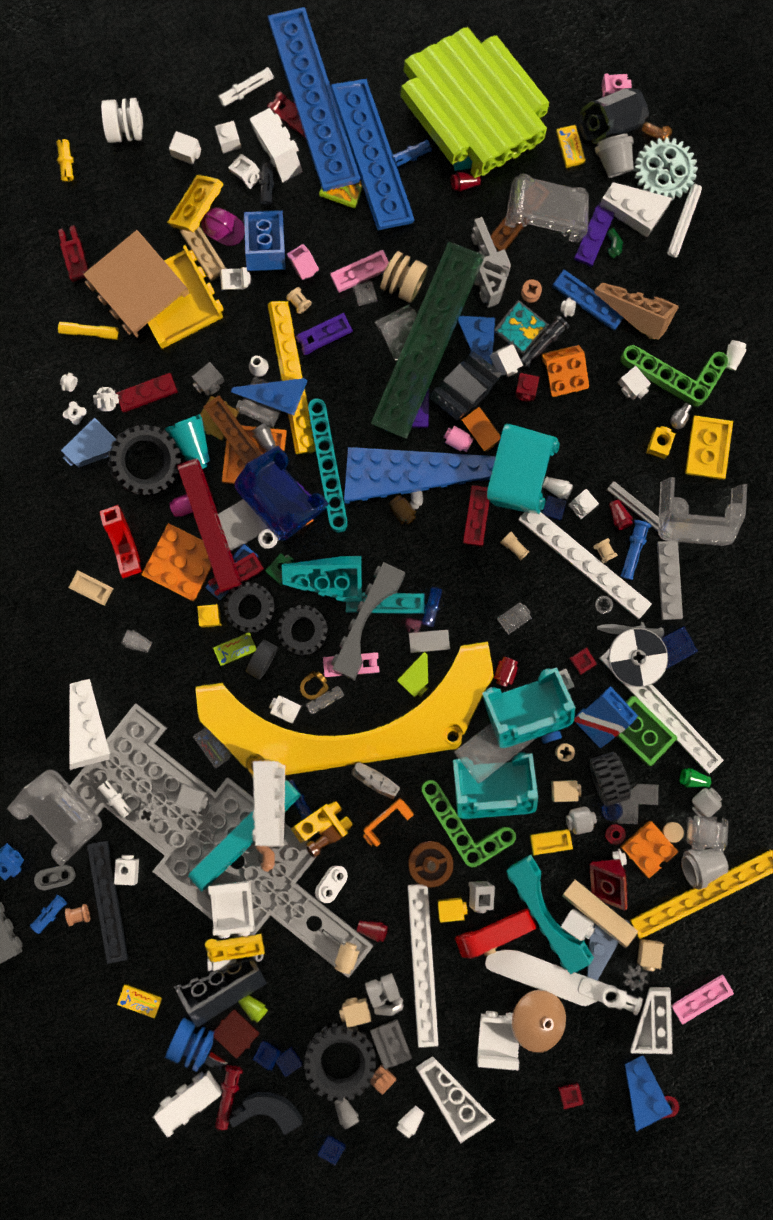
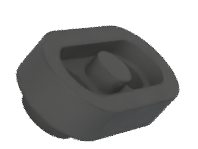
(55, 877)

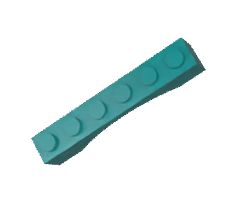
(572, 952)

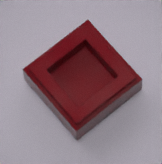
(583, 661)
(570, 1096)

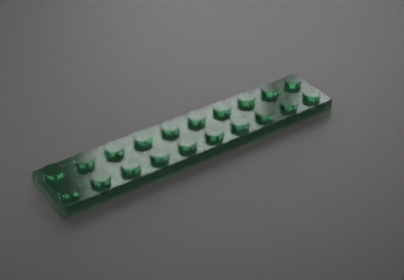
(427, 339)

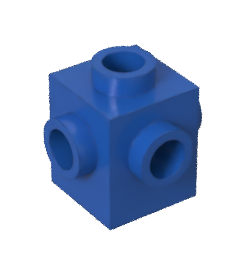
(9, 862)

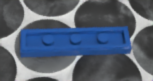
(587, 299)

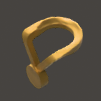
(318, 675)

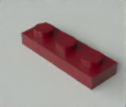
(146, 392)
(476, 516)

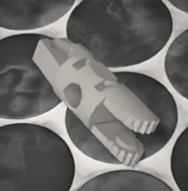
(375, 780)

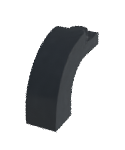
(268, 1104)

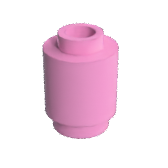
(458, 439)

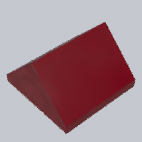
(609, 882)

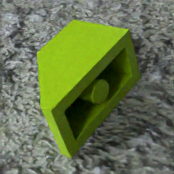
(416, 677)

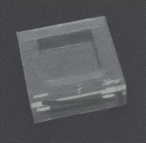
(365, 293)

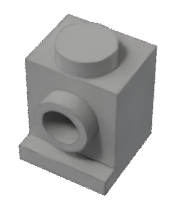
(486, 901)

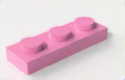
(360, 271)
(702, 999)

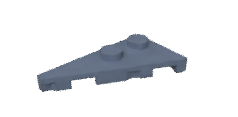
(601, 947)

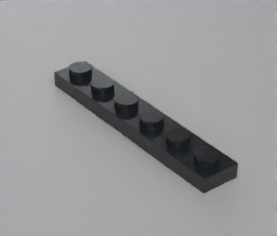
(107, 902)

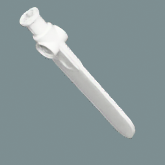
(557, 980)

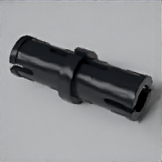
(266, 183)

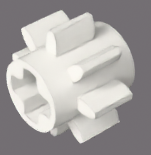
(106, 399)

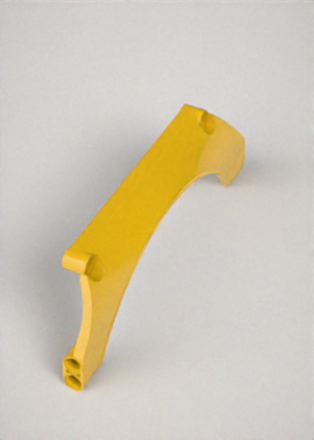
(416, 733)

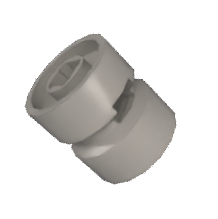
(383, 990)

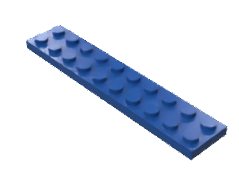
(314, 99)

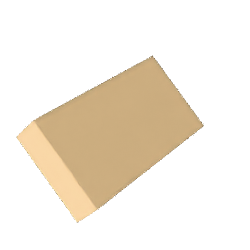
(90, 587)

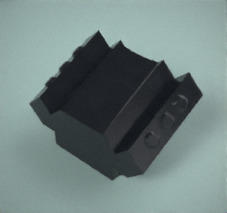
(466, 386)

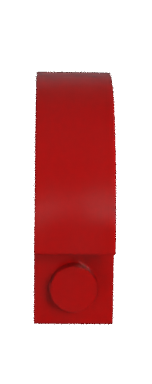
(122, 541)

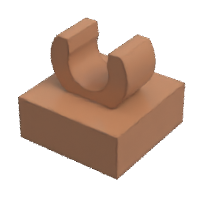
(382, 1079)

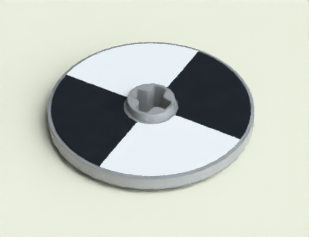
(629, 670)

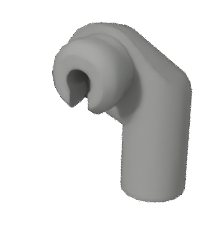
(416, 499)
(391, 1009)

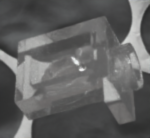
(514, 618)

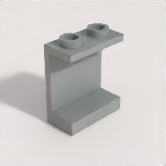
(240, 524)

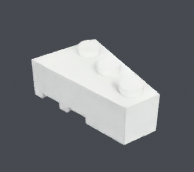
(277, 143)
(635, 206)
(654, 1026)
(187, 1102)

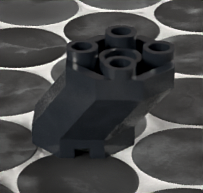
(613, 115)

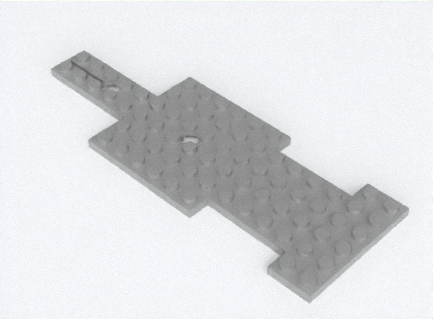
(186, 837)

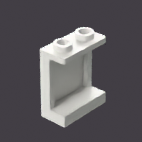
(232, 908)

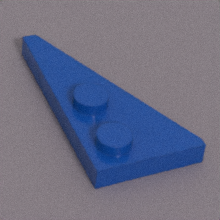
(479, 335)
(277, 395)

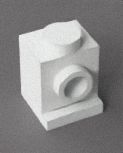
(583, 504)

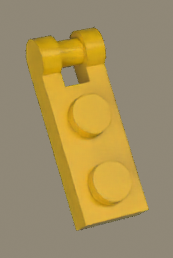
(234, 948)

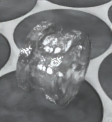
(609, 601)

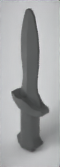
(618, 629)

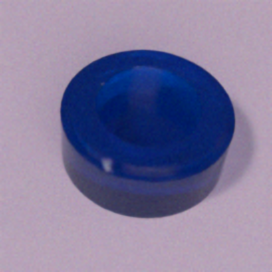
(612, 812)

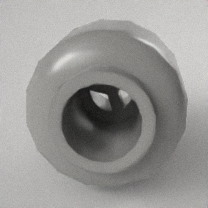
(706, 802)
(581, 820)

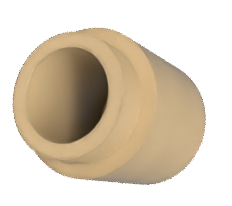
(346, 957)

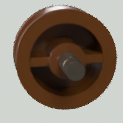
(430, 864)

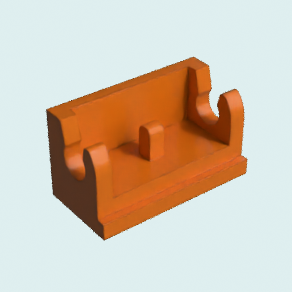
(482, 429)

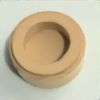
(673, 831)

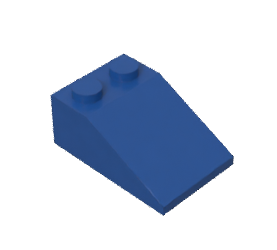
(264, 240)

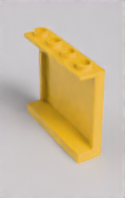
(187, 313)

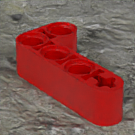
(498, 933)

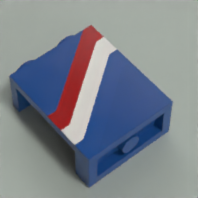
(605, 717)

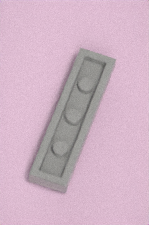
(669, 580)

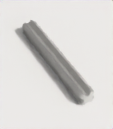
(633, 504)

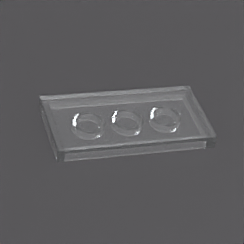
(483, 754)

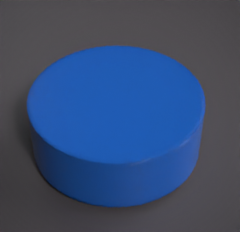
(551, 737)

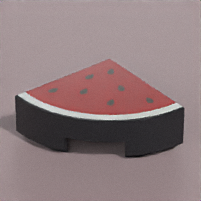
(213, 1060)

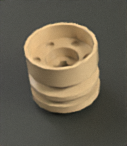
(404, 277)

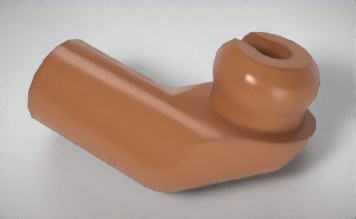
(268, 858)

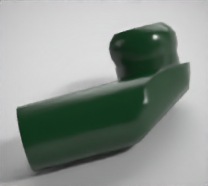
(617, 243)

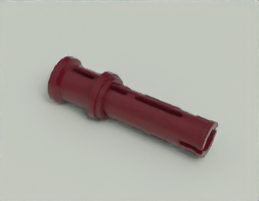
(229, 1087)

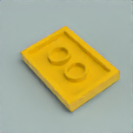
(195, 203)
(709, 447)

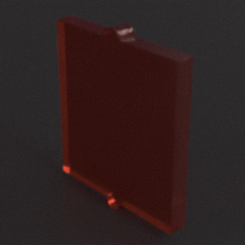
(235, 1033)

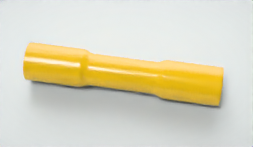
(100, 331)

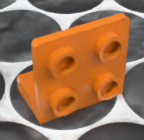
(566, 370)

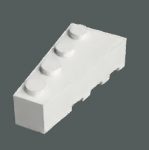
(86, 730)
(269, 803)
(456, 1104)

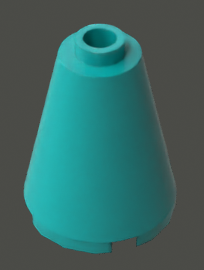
(190, 439)

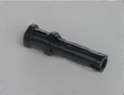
(549, 335)

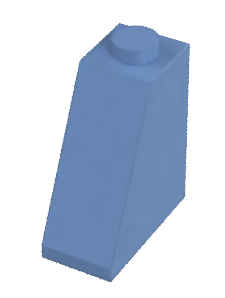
(88, 445)

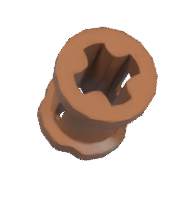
(77, 915)

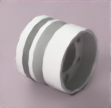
(122, 120)

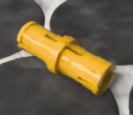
(65, 160)

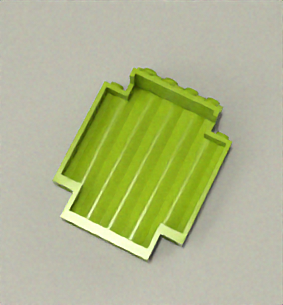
(474, 100)

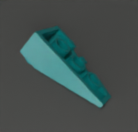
(332, 577)

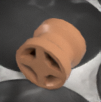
(531, 295)

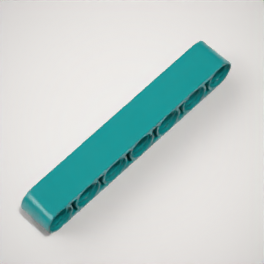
(324, 456)
(232, 847)

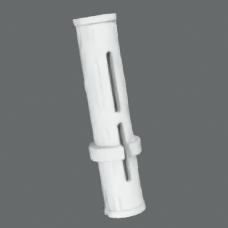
(245, 87)

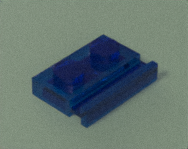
(678, 646)

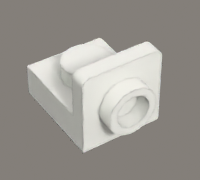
(246, 171)
(284, 708)

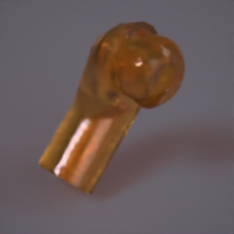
(656, 131)

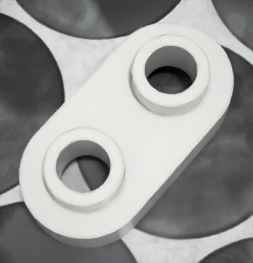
(331, 883)

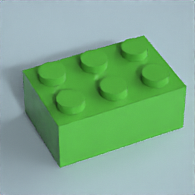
(647, 734)

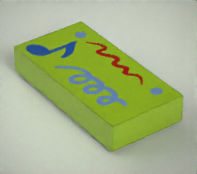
(235, 649)

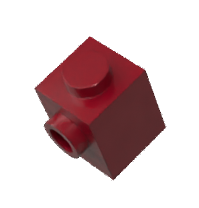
(526, 387)

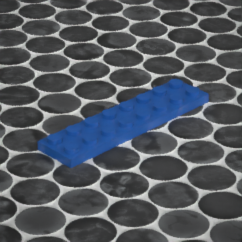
(372, 154)

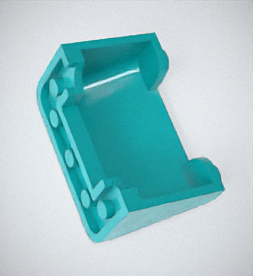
(521, 469)
(530, 709)
(503, 793)

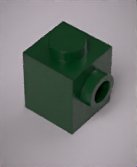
(275, 568)

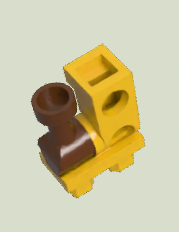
(326, 824)

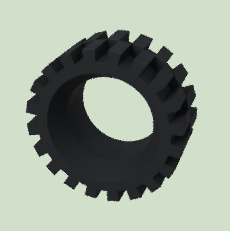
(168, 454)
(333, 1086)

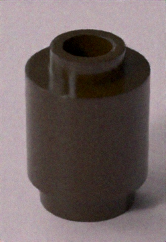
(402, 510)

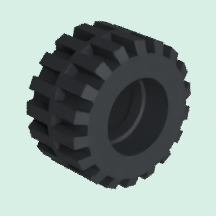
(232, 607)
(290, 618)
(610, 779)

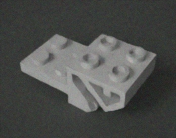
(494, 268)

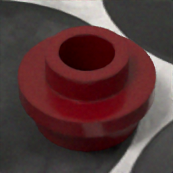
(611, 829)

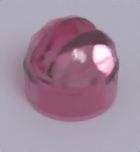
(413, 623)

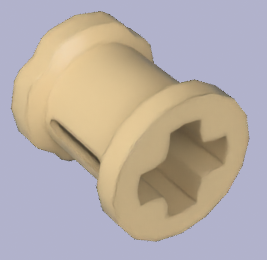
(298, 300)
(605, 550)
(567, 757)

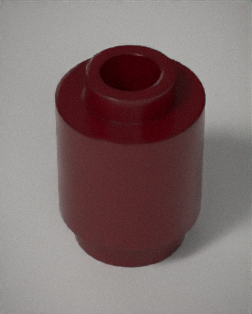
(506, 672)

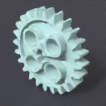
(682, 162)

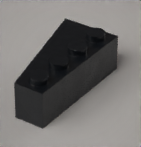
(220, 990)

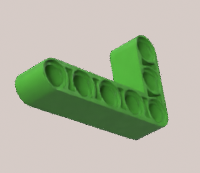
(675, 376)
(459, 829)

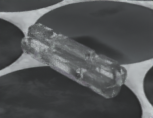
(325, 700)

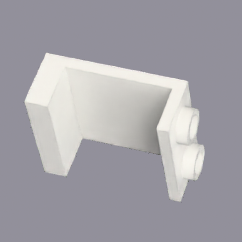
(497, 1042)

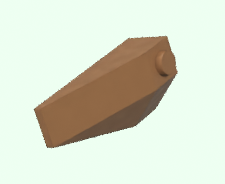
(646, 315)

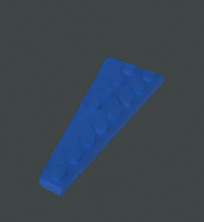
(390, 472)

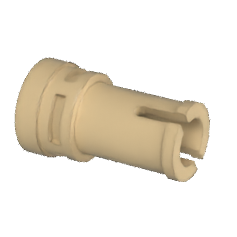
(514, 545)

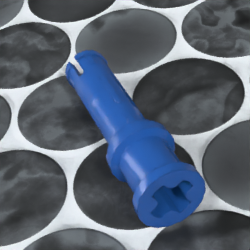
(637, 541)

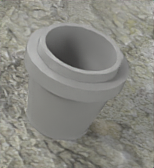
(616, 154)
(703, 867)

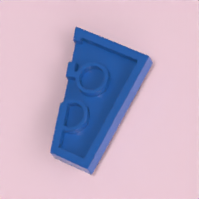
(645, 1094)

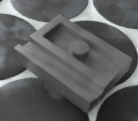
(391, 1044)

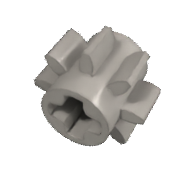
(141, 814)

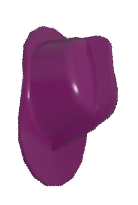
(223, 226)

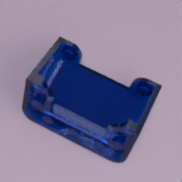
(277, 495)

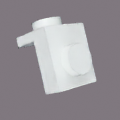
(234, 278)

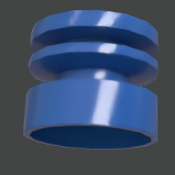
(190, 1044)

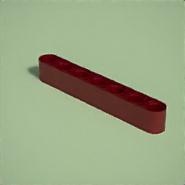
(209, 525)

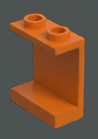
(402, 807)

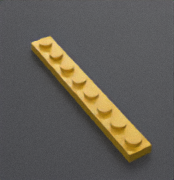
(290, 370)
(696, 899)

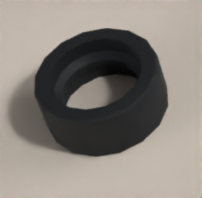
(261, 659)

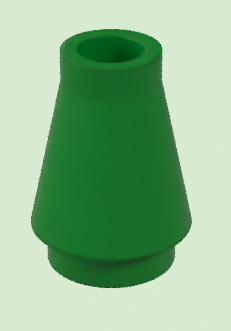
(692, 778)

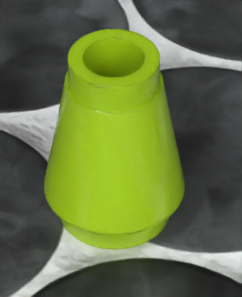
(253, 1008)

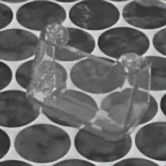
(548, 206)
(58, 812)

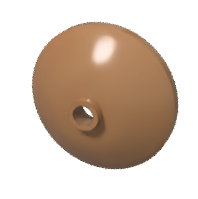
(530, 1020)

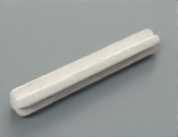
(684, 220)

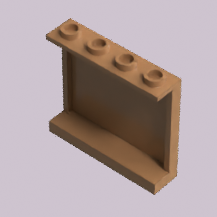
(134, 283)

